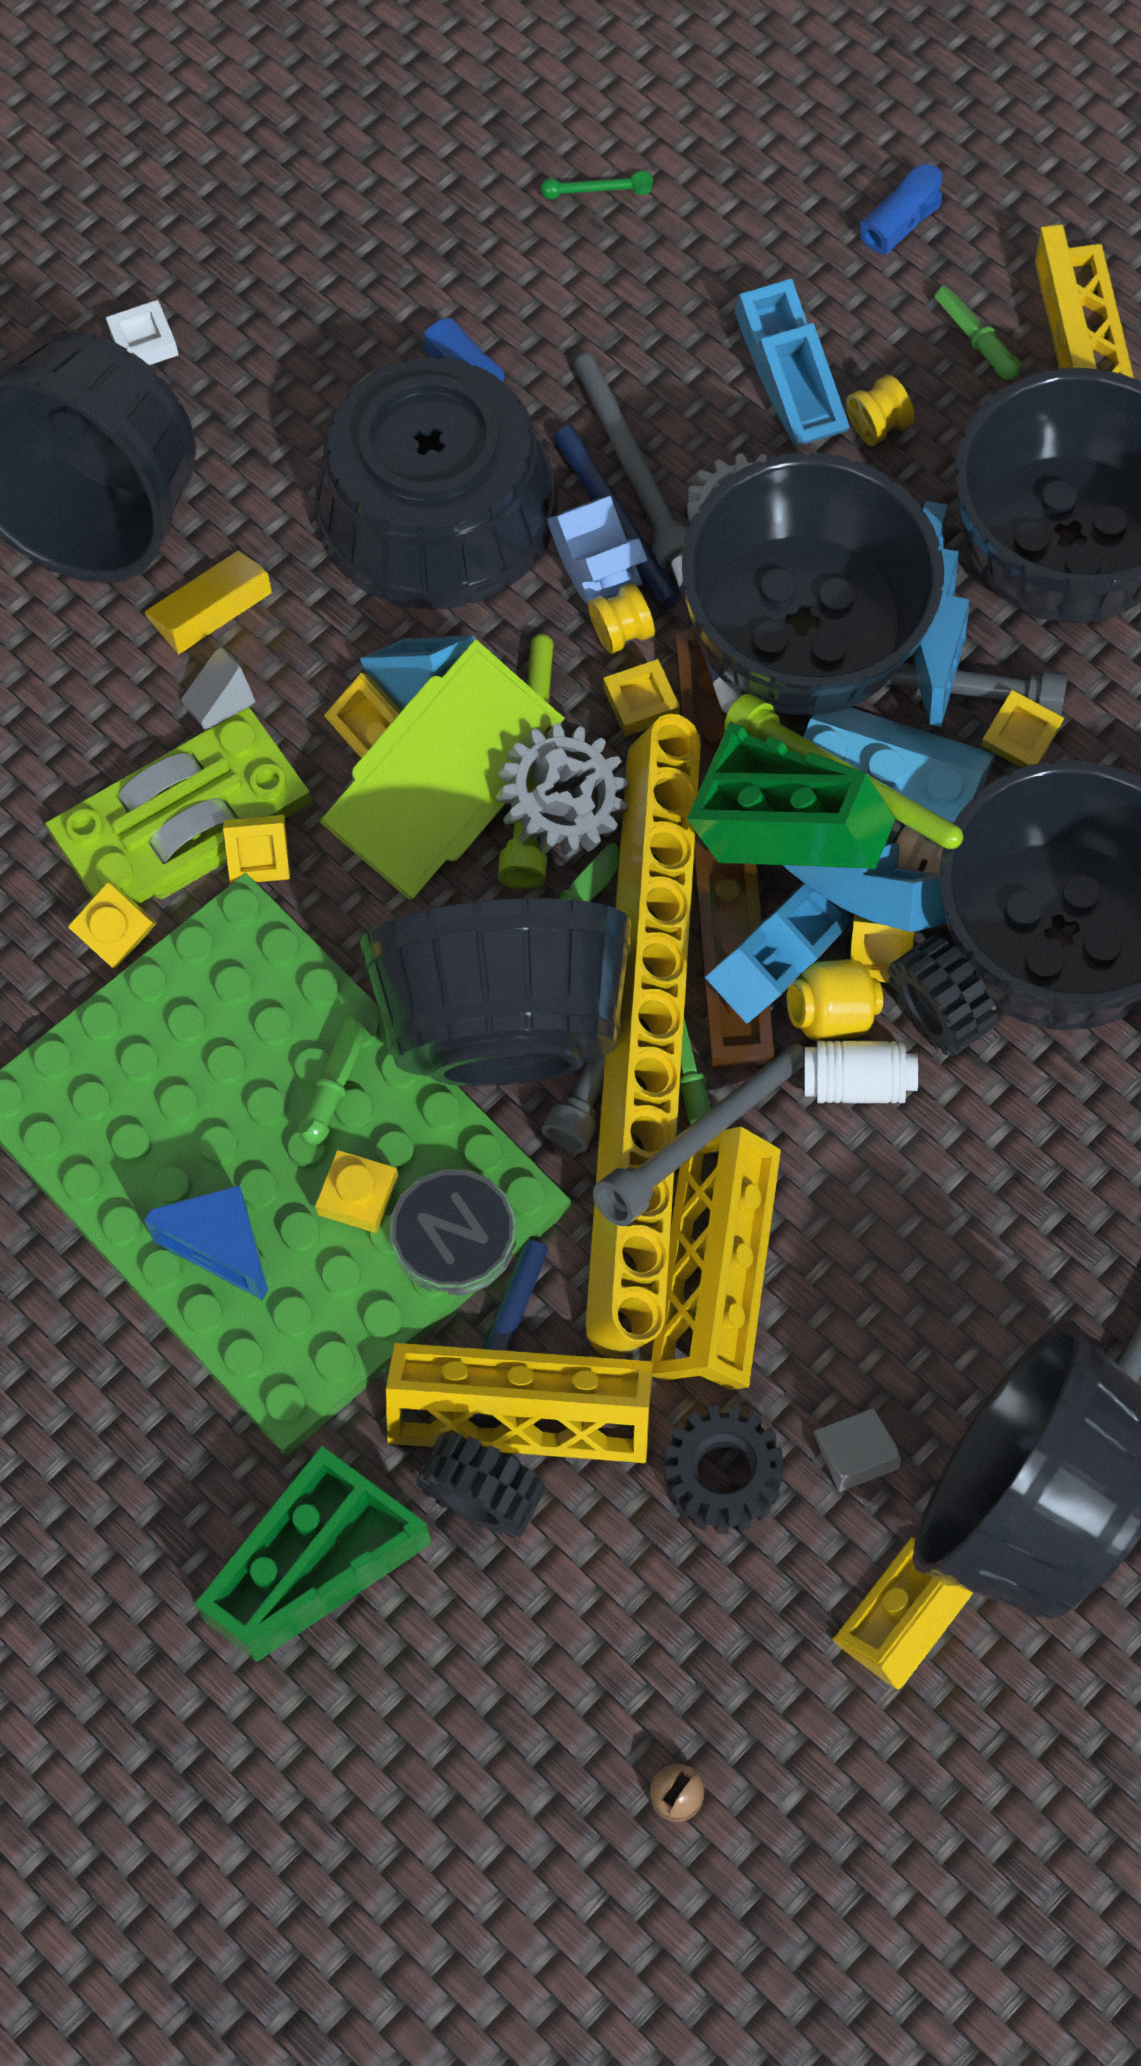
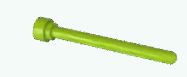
(761, 722)
(523, 863)

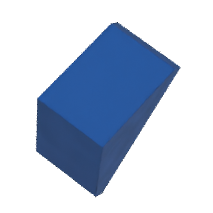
(214, 1235)

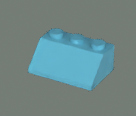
(913, 762)

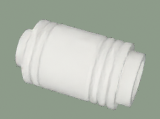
(860, 1072)

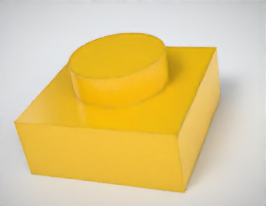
(640, 696)
(1022, 731)
(257, 848)
(112, 924)
(878, 946)
(357, 1191)

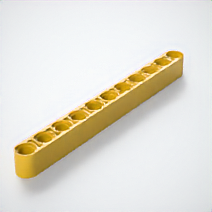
(653, 1055)

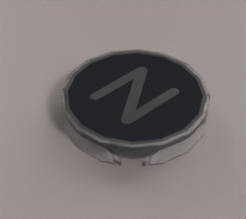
(453, 1231)

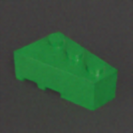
(787, 807)
(309, 1556)

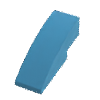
(790, 362)
(882, 895)
(778, 951)

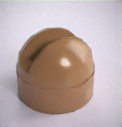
(689, 1800)

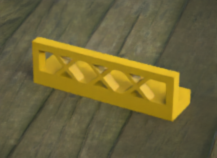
(1065, 300)
(731, 1259)
(519, 1392)

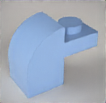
(596, 549)

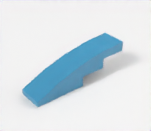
(943, 644)

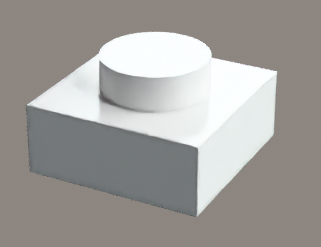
(144, 332)

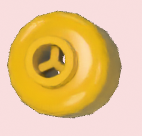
(834, 1000)

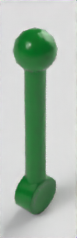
(640, 183)

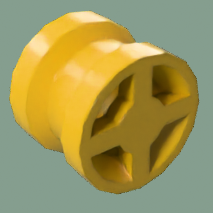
(880, 410)
(621, 618)

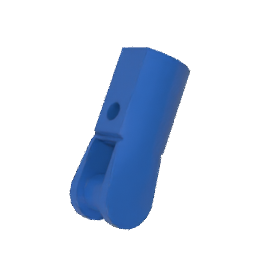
(903, 209)
(448, 340)

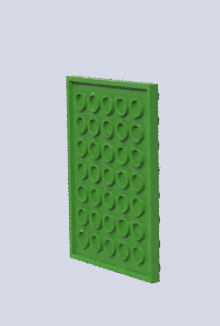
(196, 1085)

